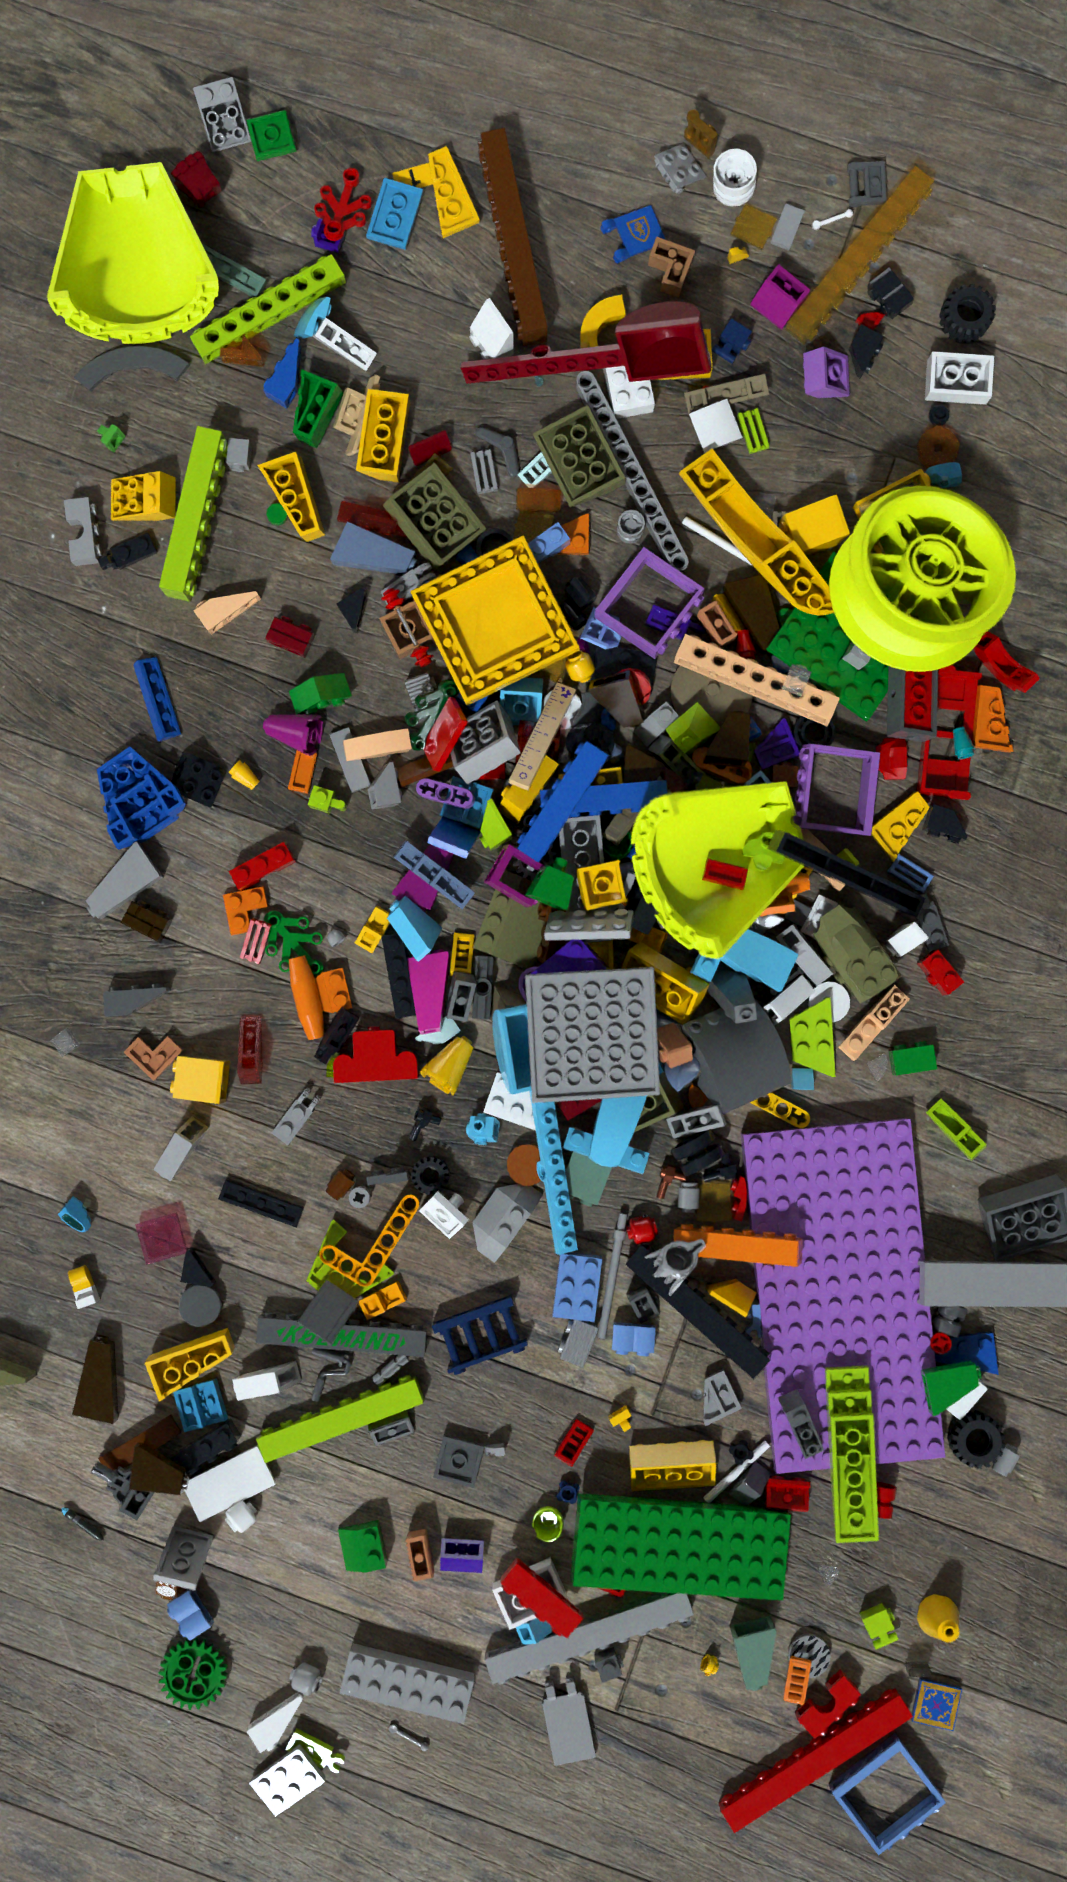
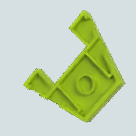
(322, 1272)

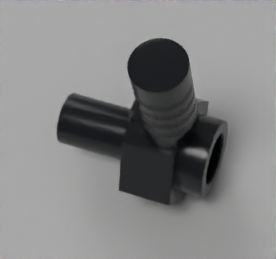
(423, 1117)
(728, 1170)

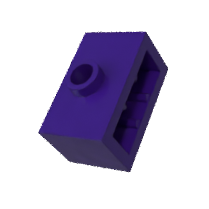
(461, 1555)

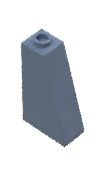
(368, 551)

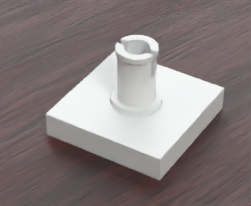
(445, 1213)

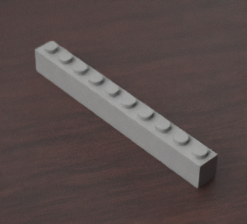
(591, 1633)

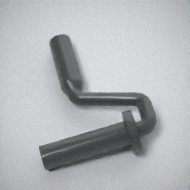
(341, 1359)

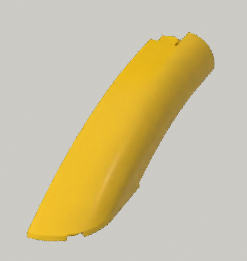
(757, 535)

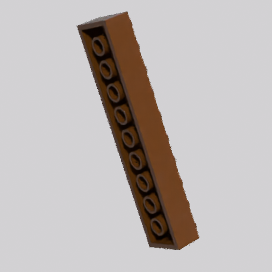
(512, 237)

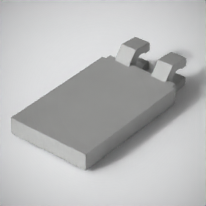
(568, 1724)

